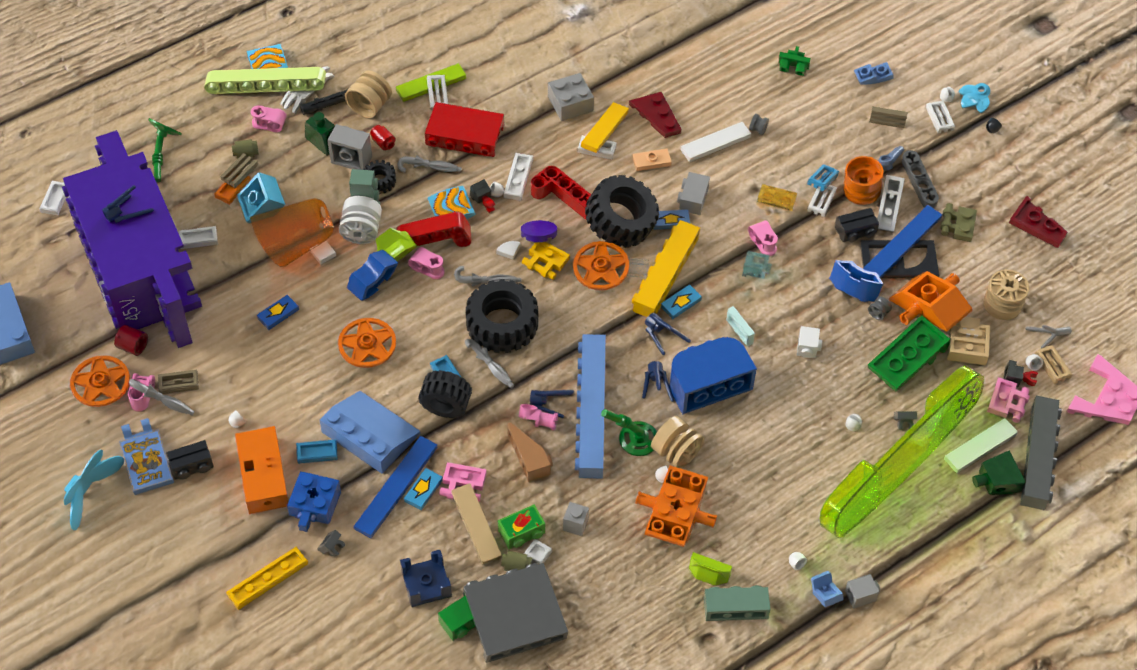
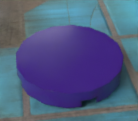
(538, 231)

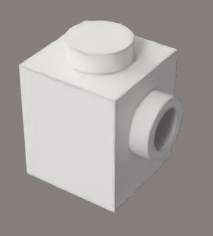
(808, 342)

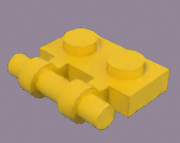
(547, 254)

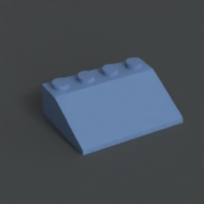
(368, 430)

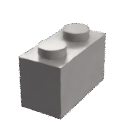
(694, 193)

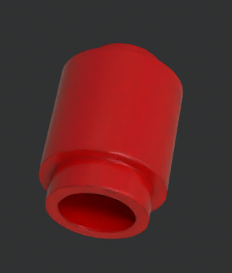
(382, 137)

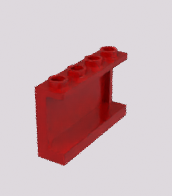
(464, 129)

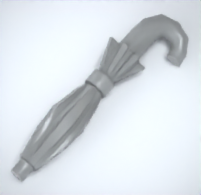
(418, 161)
(475, 279)
(495, 368)
(170, 402)

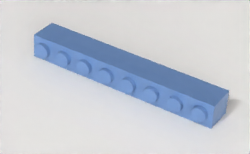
(592, 403)

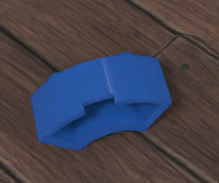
(374, 271)
(856, 281)

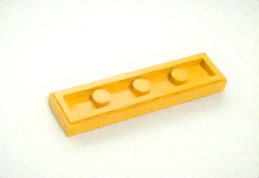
(604, 127)
(267, 578)

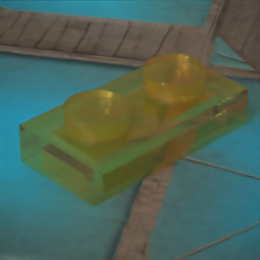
(777, 197)

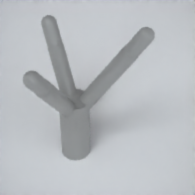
(1055, 332)

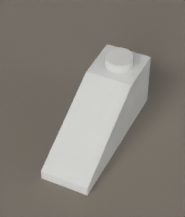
(890, 202)

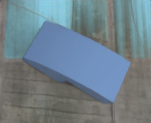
(873, 75)

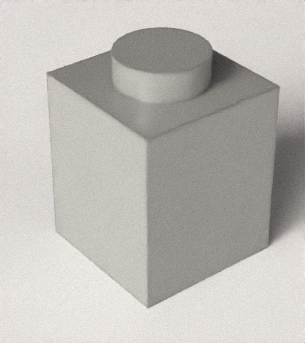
(576, 519)
(862, 591)

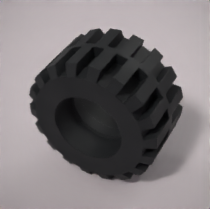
(445, 394)

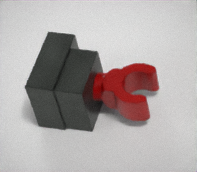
(482, 193)
(1016, 374)

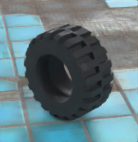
(632, 196)
(502, 335)

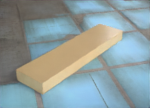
(476, 523)

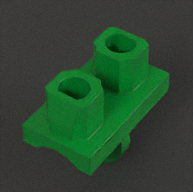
(795, 59)

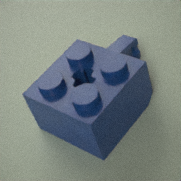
(313, 499)

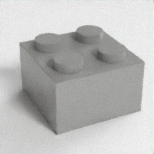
(570, 96)
(349, 147)

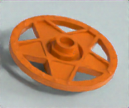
(601, 265)
(367, 342)
(100, 381)

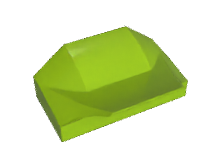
(395, 243)
(709, 570)

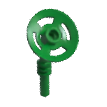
(157, 157)
(637, 434)

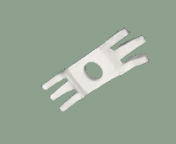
(300, 96)

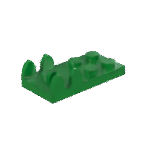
(909, 353)

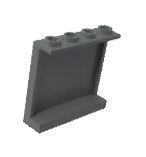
(515, 612)

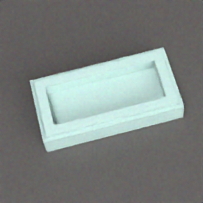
(740, 326)

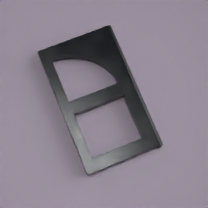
(928, 264)

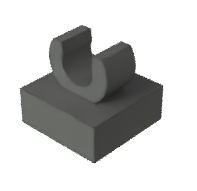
(905, 416)
(329, 543)

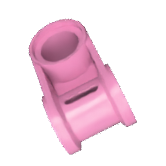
(269, 119)
(764, 237)
(427, 263)
(136, 397)

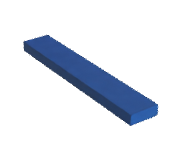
(903, 241)
(395, 487)

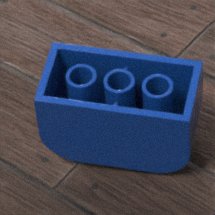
(711, 373)

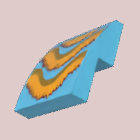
(267, 57)
(450, 201)

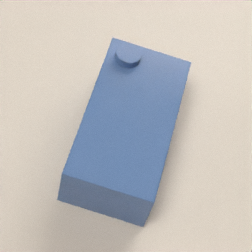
(13, 331)

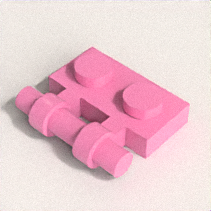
(1002, 398)
(460, 475)

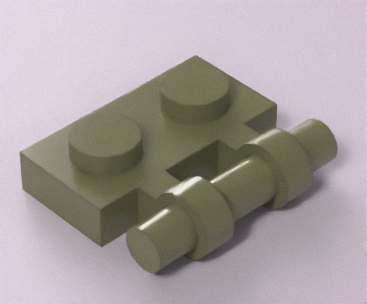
(964, 225)

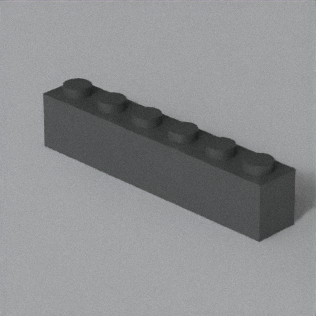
(1040, 453)

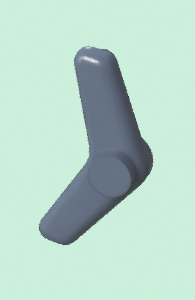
(888, 160)

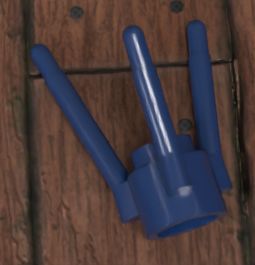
(113, 211)
(656, 324)
(656, 373)
(539, 398)

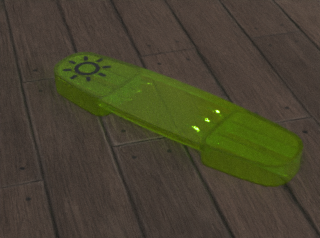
(871, 484)

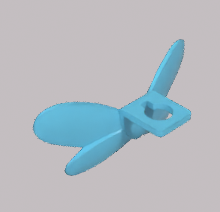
(78, 485)

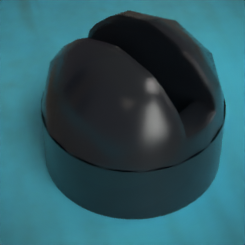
(993, 125)

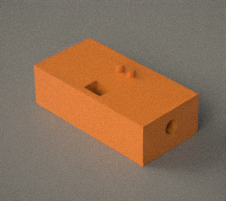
(261, 470)

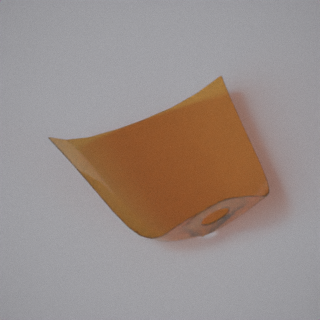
(292, 230)

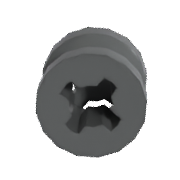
(759, 124)
(880, 308)

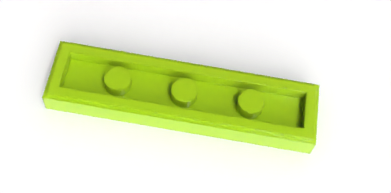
(419, 86)

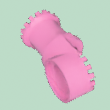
(541, 418)

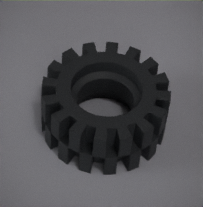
(383, 169)

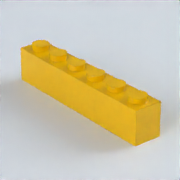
(666, 268)

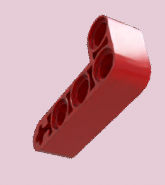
(556, 181)
(439, 228)

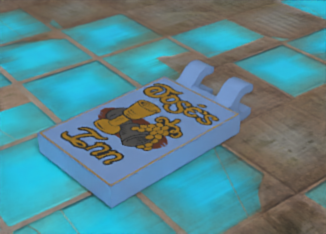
(145, 459)

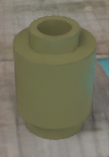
(247, 147)
(515, 560)

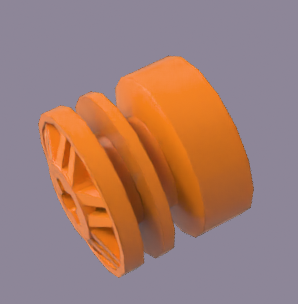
(863, 180)

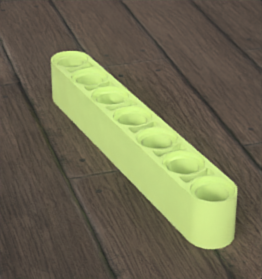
(265, 80)

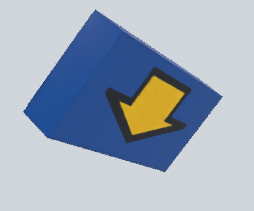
(277, 312)

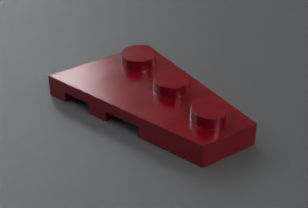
(658, 113)
(1035, 222)

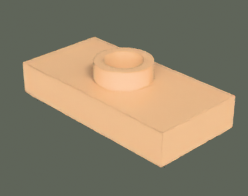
(651, 159)

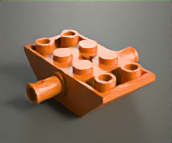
(934, 299)
(677, 506)

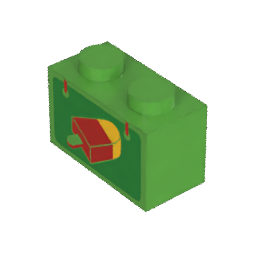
(521, 527)

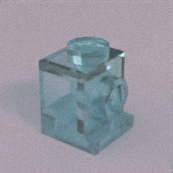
(756, 265)

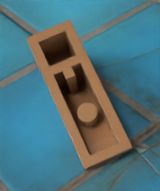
(530, 454)

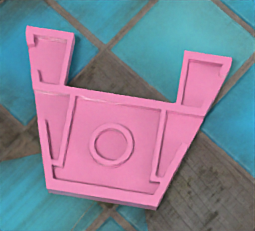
(1117, 399)

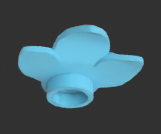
(973, 97)

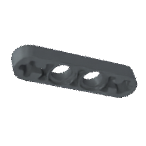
(923, 178)

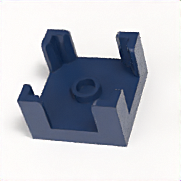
(426, 580)

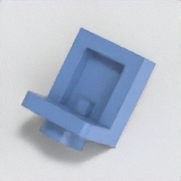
(825, 589)

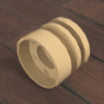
(368, 94)
(1006, 294)
(677, 442)

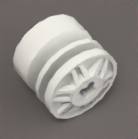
(360, 219)

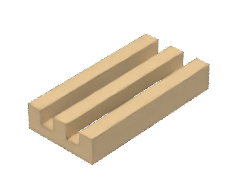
(1050, 365)

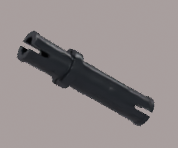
(319, 104)

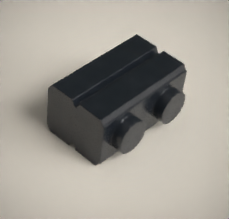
(856, 225)
(190, 460)

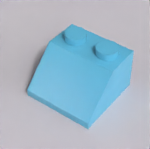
(260, 196)

